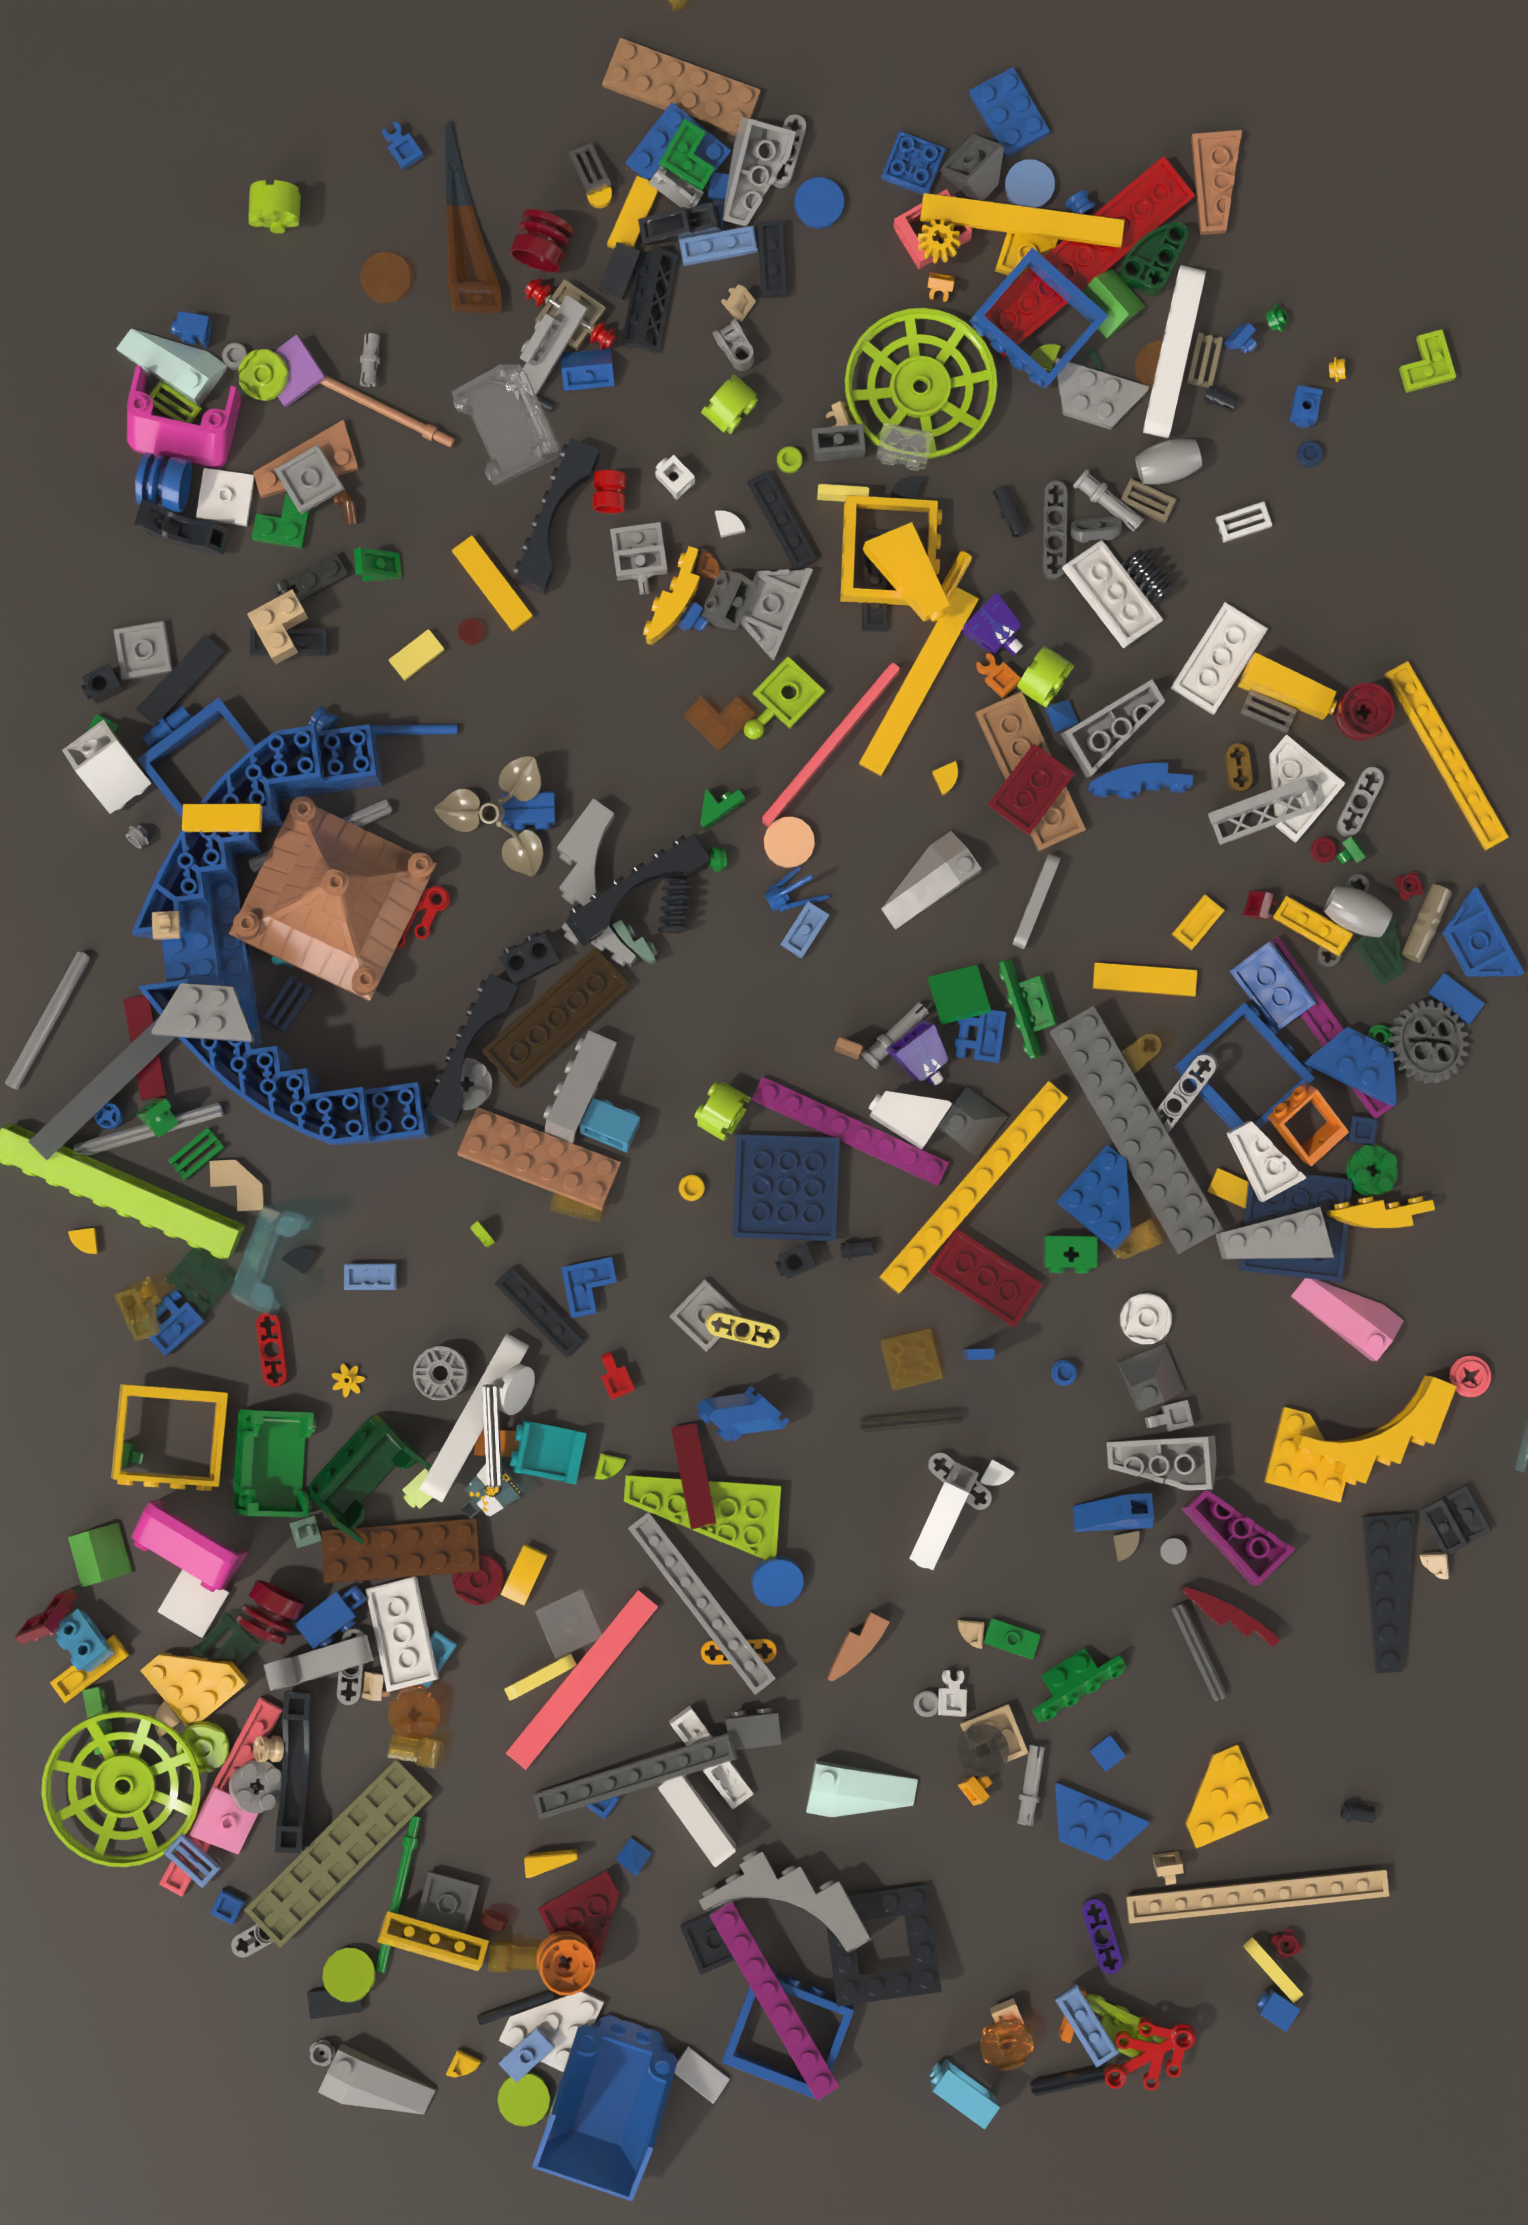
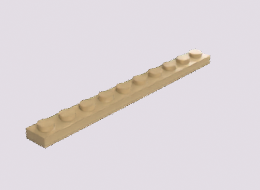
(1257, 1895)

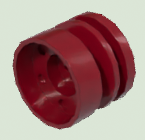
(541, 240)
(1371, 699)
(270, 1612)

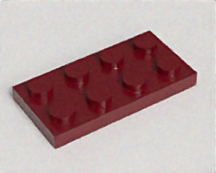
(985, 1277)

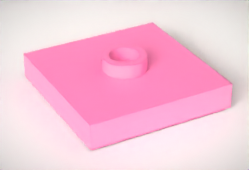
(223, 1822)

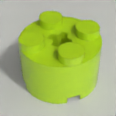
(274, 205)
(729, 404)
(1045, 676)
(722, 1110)

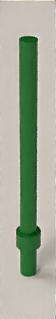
(409, 1843)

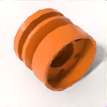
(566, 1978)

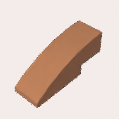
(858, 1645)

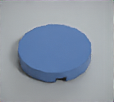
(1029, 184)

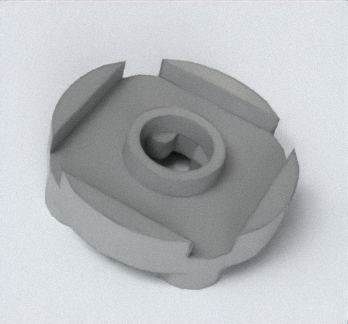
(482, 1083)
(243, 1795)

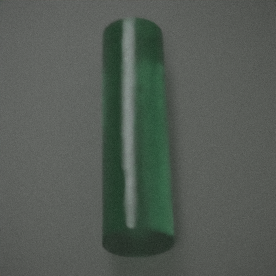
(1093, 355)

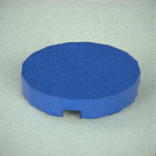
(819, 202)
(777, 1581)

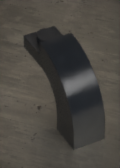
(182, 531)

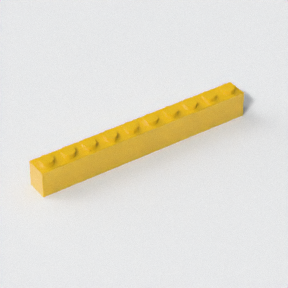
(973, 1187)

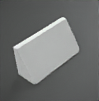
(701, 2075)

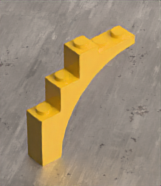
(1416, 1423)

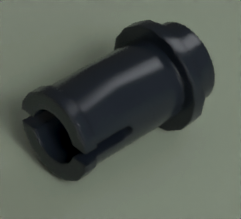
(1220, 398)
(856, 1249)
(1357, 1812)

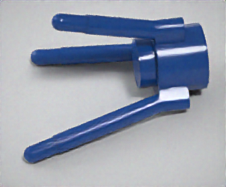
(778, 896)

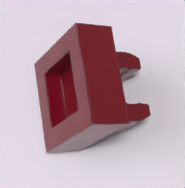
(1259, 905)

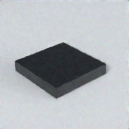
(706, 1943)

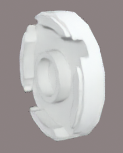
(1145, 1318)
(516, 1389)

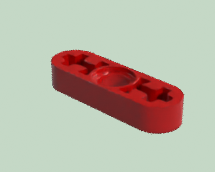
(266, 1370)

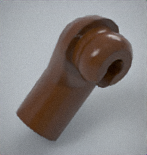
(349, 506)

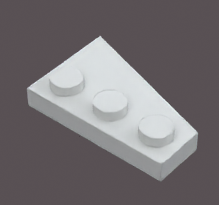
(1262, 1162)

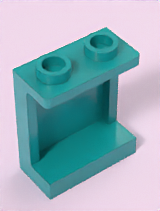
(548, 1451)

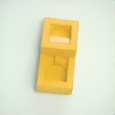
(524, 1574)

